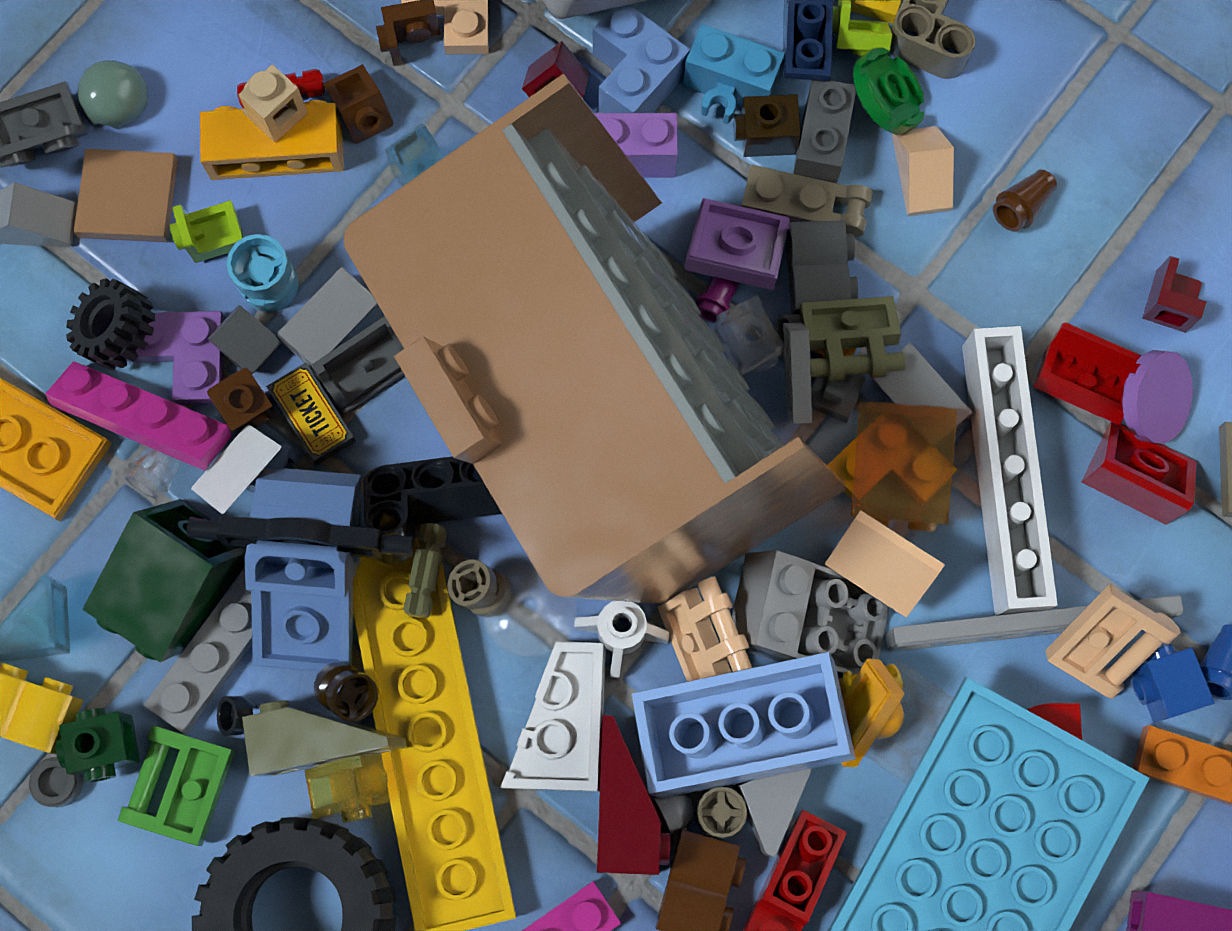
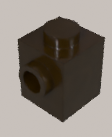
(768, 125)

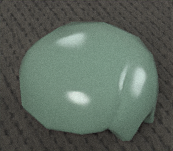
(112, 93)

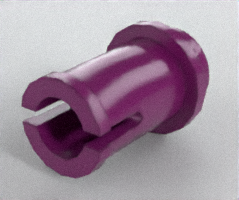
(716, 298)

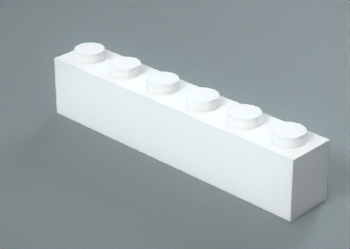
(1008, 472)

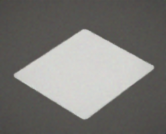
(236, 468)

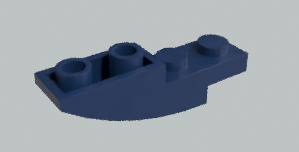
(807, 39)

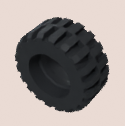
(289, 843)

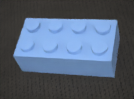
(742, 726)

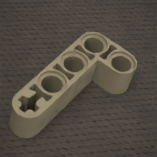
(934, 34)

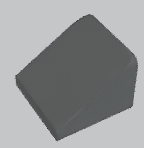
(244, 340)

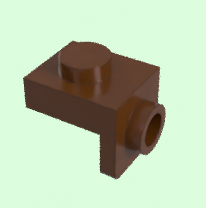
(240, 400)

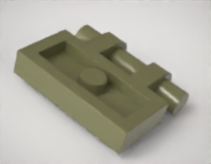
(853, 324)

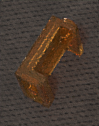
(904, 463)

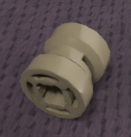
(479, 588)
(728, 812)

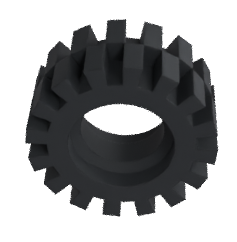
(110, 324)

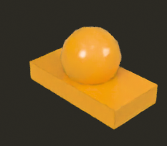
(872, 708)

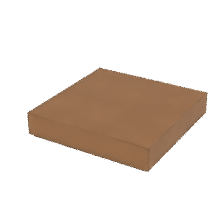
(126, 195)

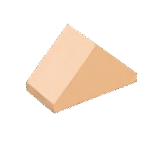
(925, 170)

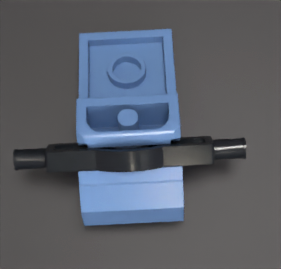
(302, 563)

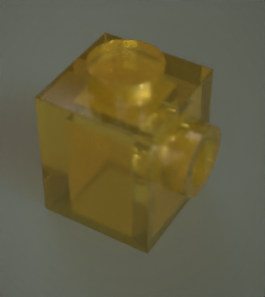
(348, 788)

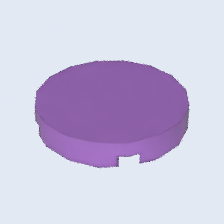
(1158, 396)

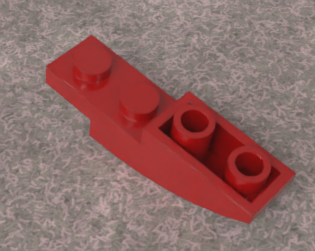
(797, 876)

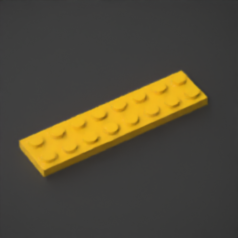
(440, 780)

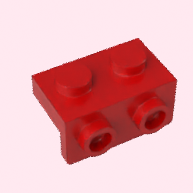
(1086, 372)

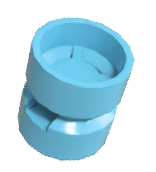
(262, 273)

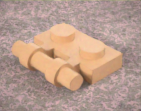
(694, 636)

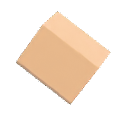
(884, 564)

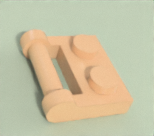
(1102, 633)

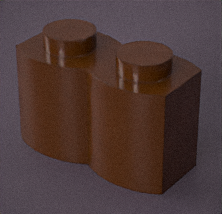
(700, 884)

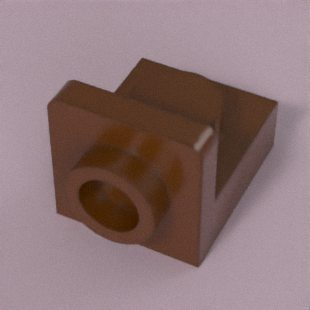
(406, 22)
(359, 103)

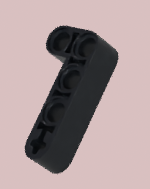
(422, 493)

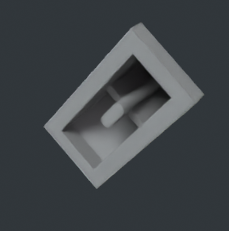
(35, 217)
(771, 806)

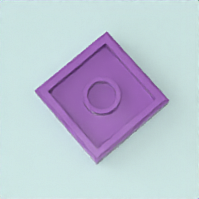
(737, 244)

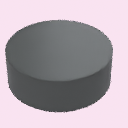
(52, 785)

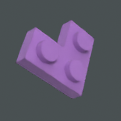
(185, 342)

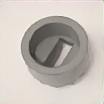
(674, 812)

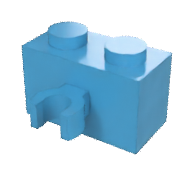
(730, 69)

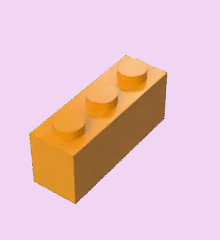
(239, 149)

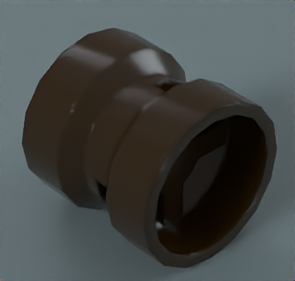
(355, 697)

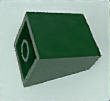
(161, 581)

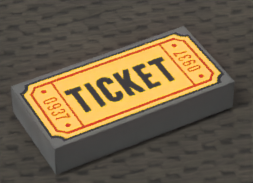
(310, 413)

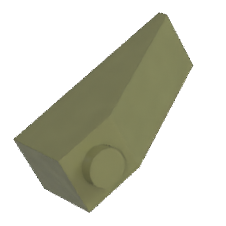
(298, 739)

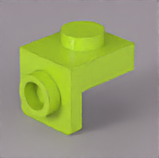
(858, 34)
(206, 231)

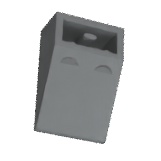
(804, 610)

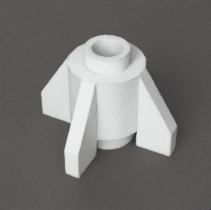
(621, 642)

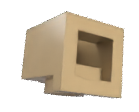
(268, 93)

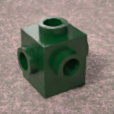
(97, 744)

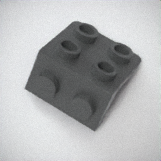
(39, 121)

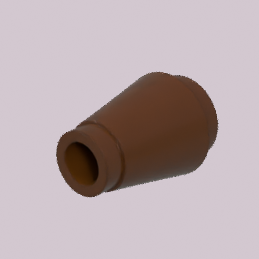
(1022, 202)

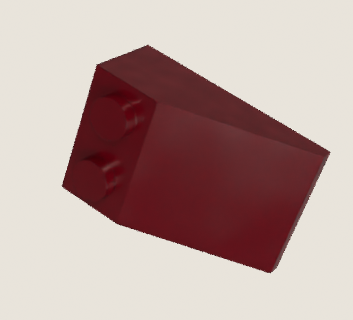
(627, 819)

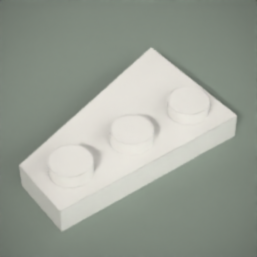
(565, 725)

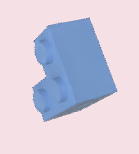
(643, 61)

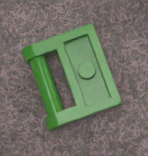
(190, 792)

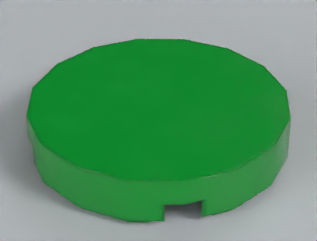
(888, 91)

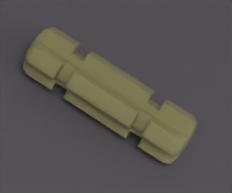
(425, 570)

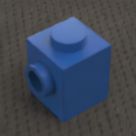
(1171, 683)

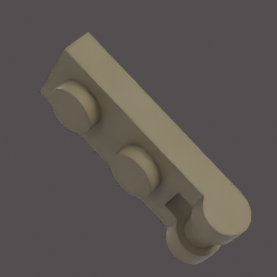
(806, 198)

